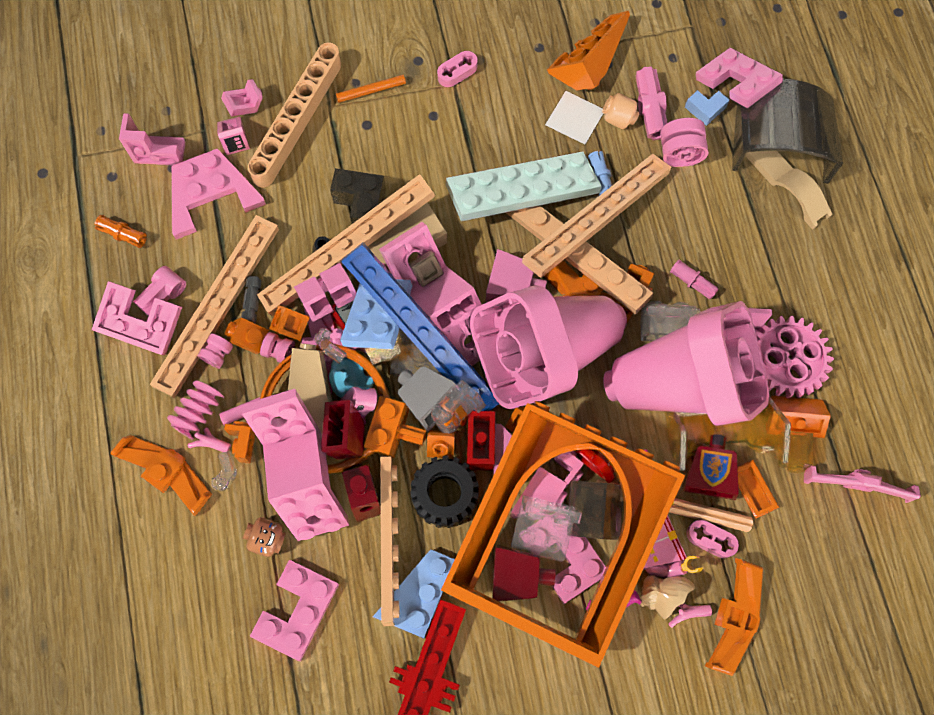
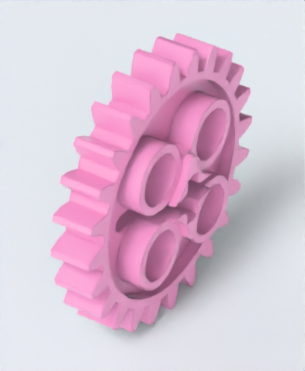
(800, 339)

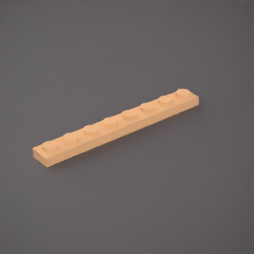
(595, 216)
(366, 230)
(588, 260)
(214, 306)

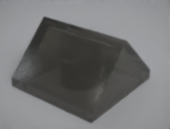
(600, 509)

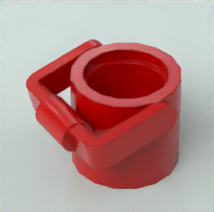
(597, 463)

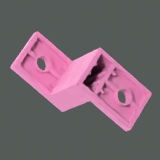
(444, 300)
(295, 465)

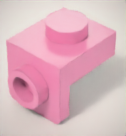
(243, 100)
(571, 464)

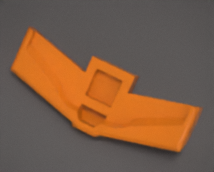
(570, 284)
(164, 469)
(738, 618)

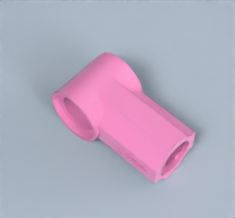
(164, 285)

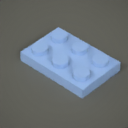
(369, 323)

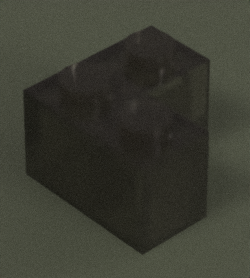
(357, 190)

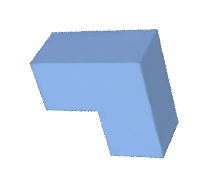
(706, 109)

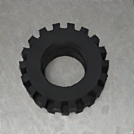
(438, 470)

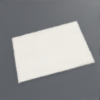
(575, 117)

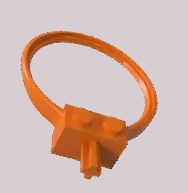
(387, 423)

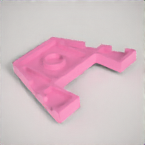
(203, 181)

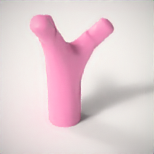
(209, 440)
(689, 612)

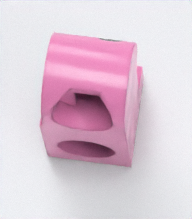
(362, 399)

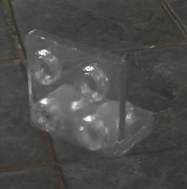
(544, 528)

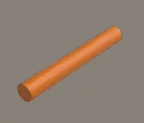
(370, 88)

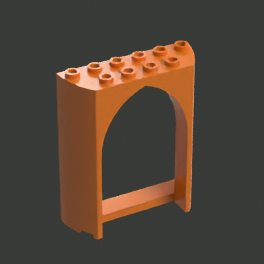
(647, 497)

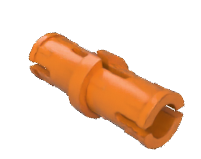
(120, 231)

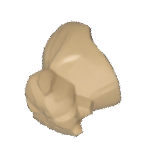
(665, 593)

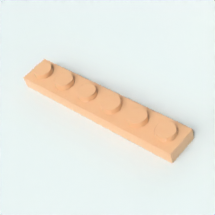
(389, 552)

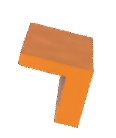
(805, 414)

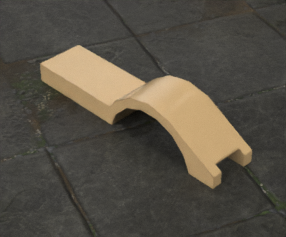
(799, 183)

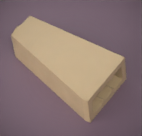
(423, 214)
(310, 380)

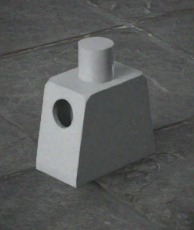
(423, 392)

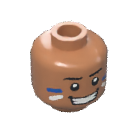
(264, 537)

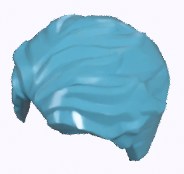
(347, 375)

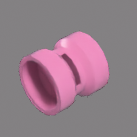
(276, 347)
(215, 351)

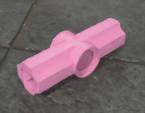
(651, 102)

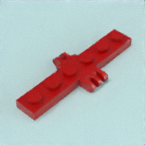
(424, 682)

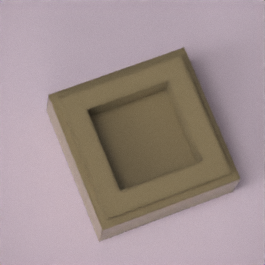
(426, 268)

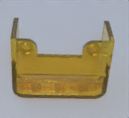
(763, 434)

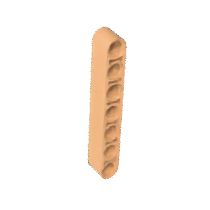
(295, 125)

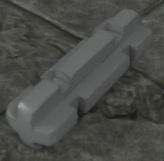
(251, 299)

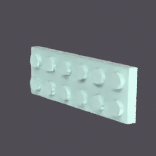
(522, 186)

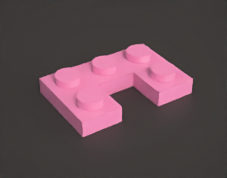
(754, 77)
(150, 334)
(583, 571)
(295, 635)

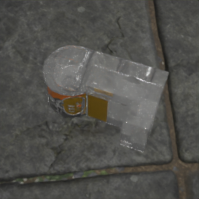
(456, 407)

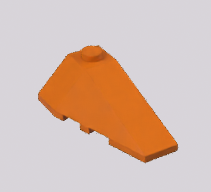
(592, 55)

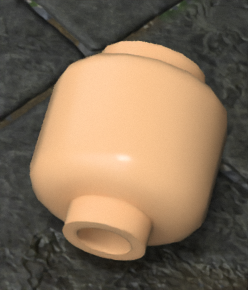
(620, 111)

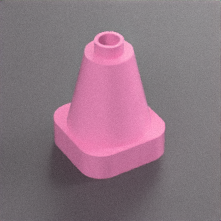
(540, 341)
(699, 368)

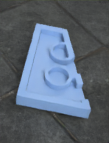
(421, 593)

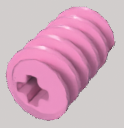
(194, 408)

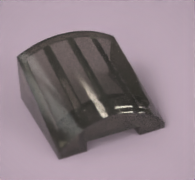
(790, 119)

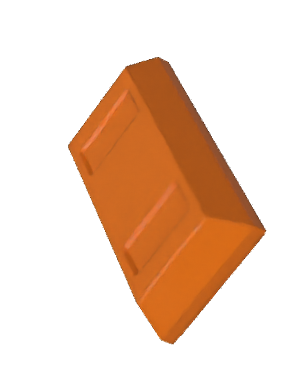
(755, 490)

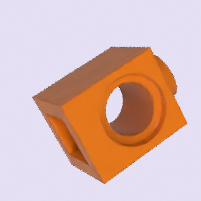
(289, 323)

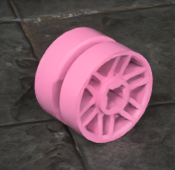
(684, 142)

